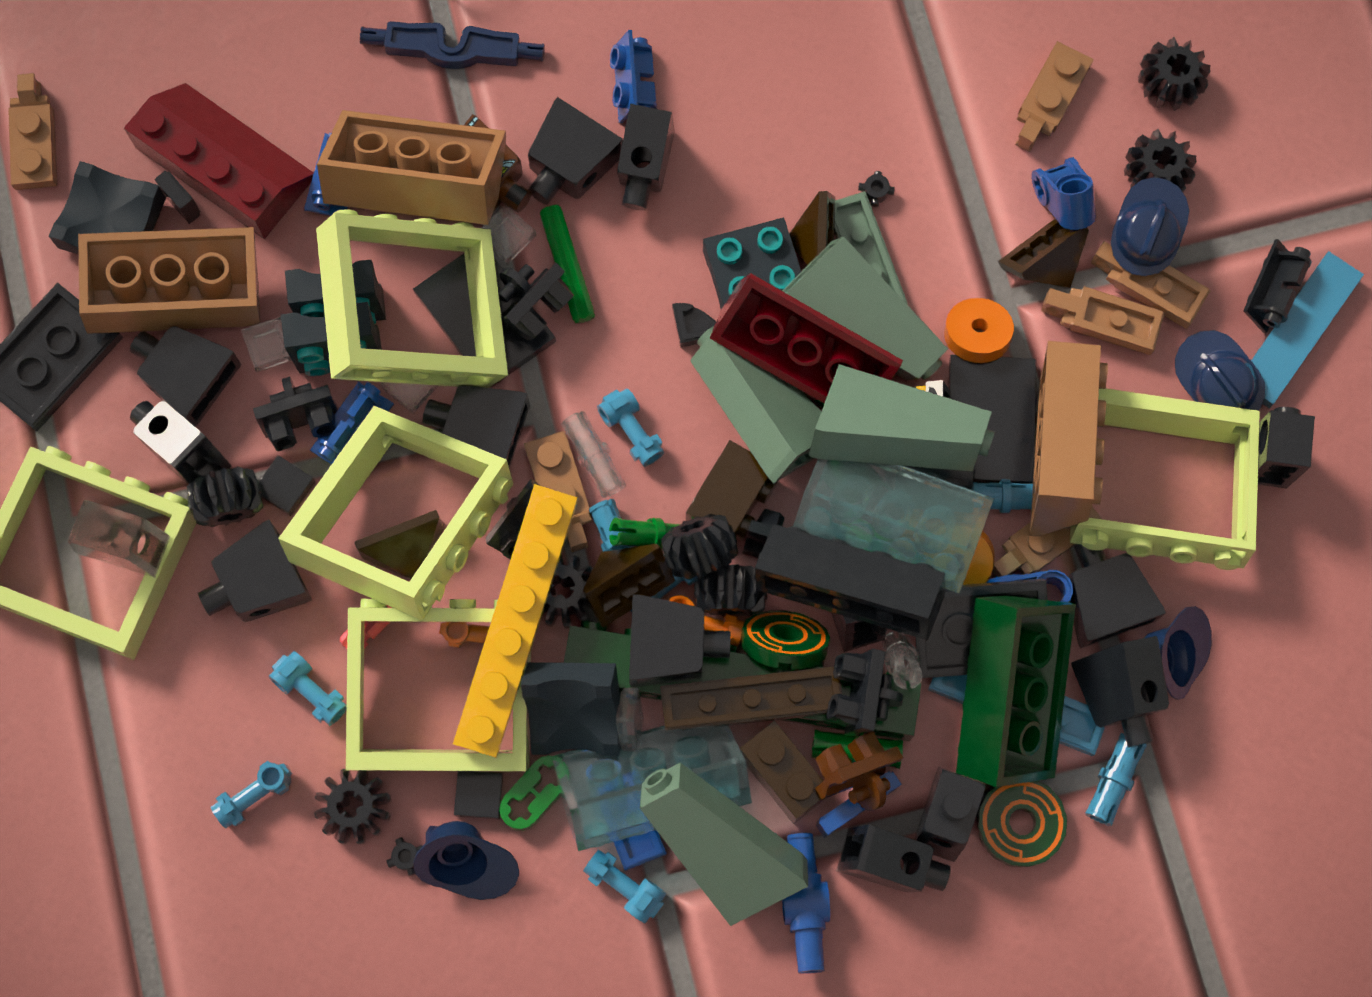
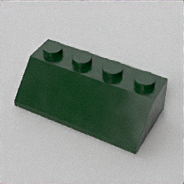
(1015, 689)

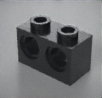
(1284, 446)

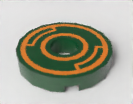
(785, 638)
(1016, 849)

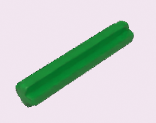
(565, 256)

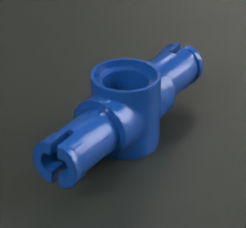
(808, 910)

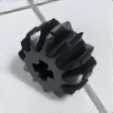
(1177, 59)
(1160, 150)
(224, 496)
(699, 546)
(730, 592)
(564, 607)
(340, 797)

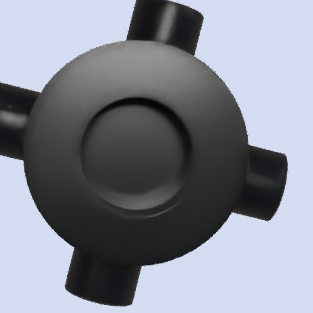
(876, 188)
(403, 856)

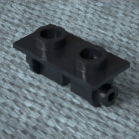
(1270, 299)

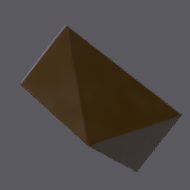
(815, 227)
(1048, 255)
(403, 545)
(622, 574)

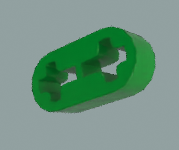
(523, 788)

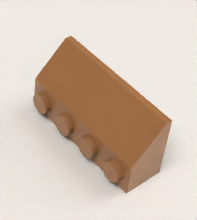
(412, 167)
(168, 280)
(1068, 437)

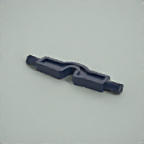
(429, 41)

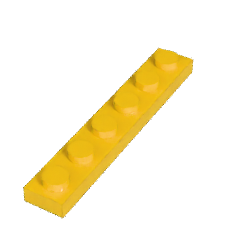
(515, 621)

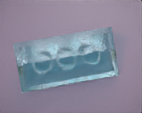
(896, 513)
(605, 791)

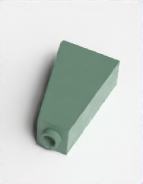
(857, 297)
(765, 410)
(898, 425)
(722, 845)

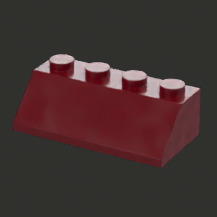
(219, 157)
(794, 339)

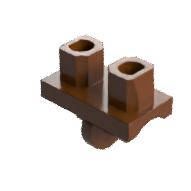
(861, 775)

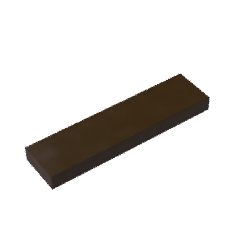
(748, 699)

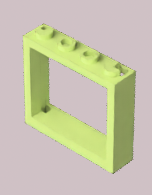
(351, 361)
(1193, 421)
(345, 477)
(151, 589)
(421, 759)

